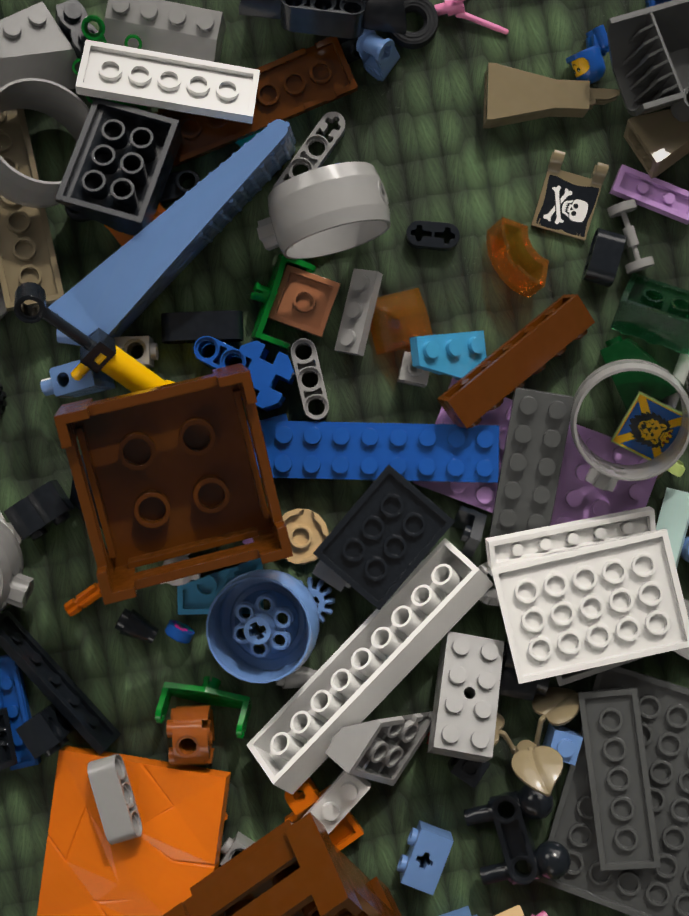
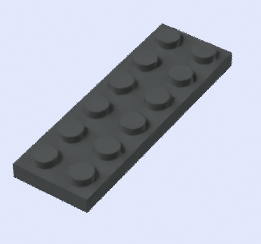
(531, 461)
(619, 779)

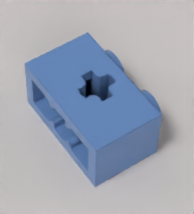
(426, 872)

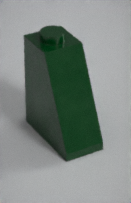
(632, 382)

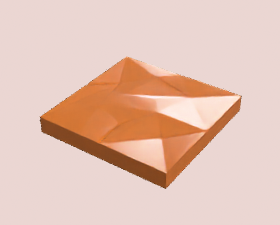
(143, 876)

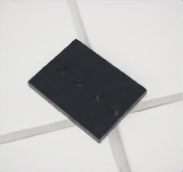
(383, 537)

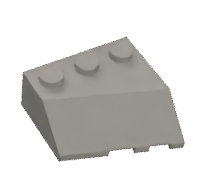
(35, 48)
(380, 746)

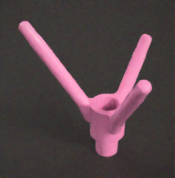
(456, 8)

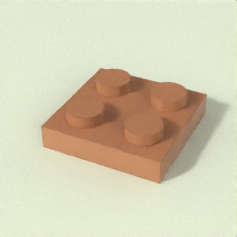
(304, 301)

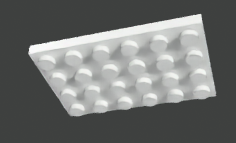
(592, 606)

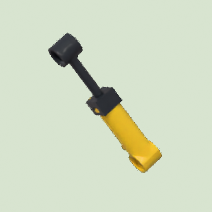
(96, 351)

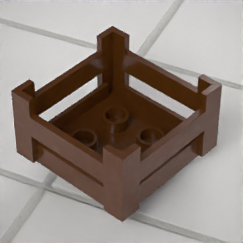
(173, 479)
(289, 874)

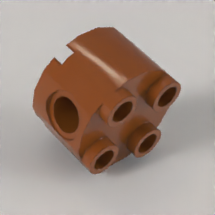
(191, 735)

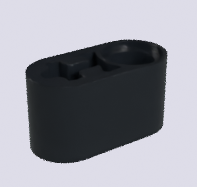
(604, 257)

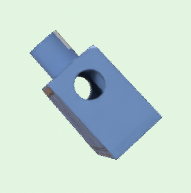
(65, 386)

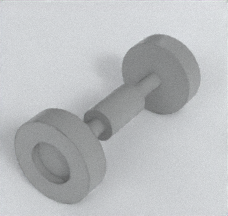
(622, 209)

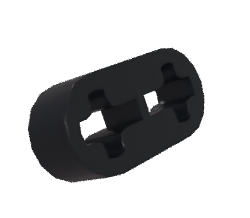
(432, 242)

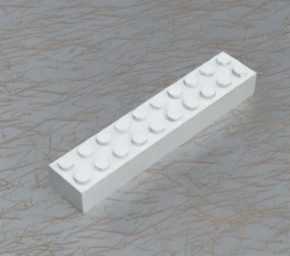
(368, 665)

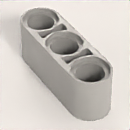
(304, 367)
(114, 799)

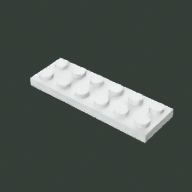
(167, 81)

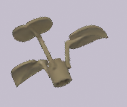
(536, 764)

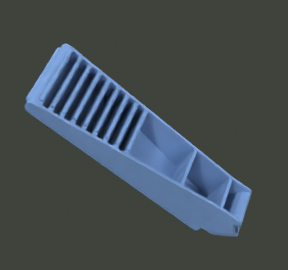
(154, 257)

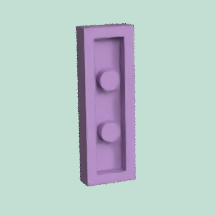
(652, 193)

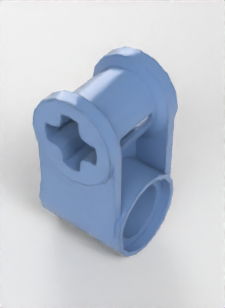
(377, 54)

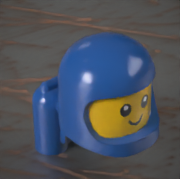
(589, 63)

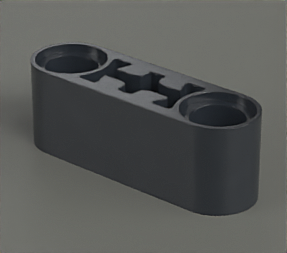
(190, 326)

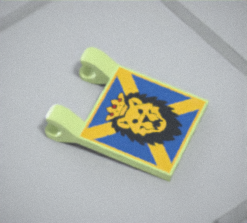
(649, 429)

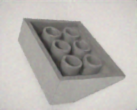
(166, 27)

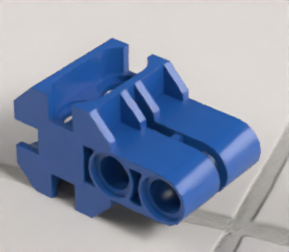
(253, 357)

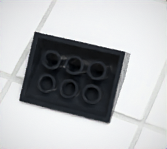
(120, 165)

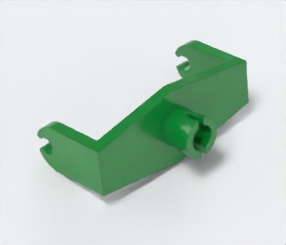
(267, 296)
(206, 694)

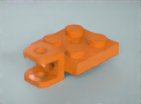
(300, 802)

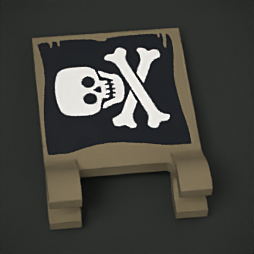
(568, 199)

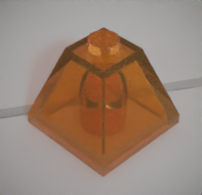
(398, 319)

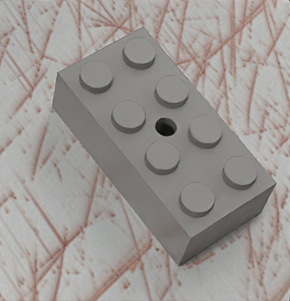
(459, 724)

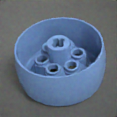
(237, 651)

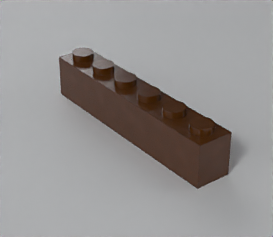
(516, 361)

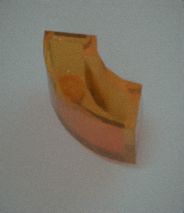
(515, 257)

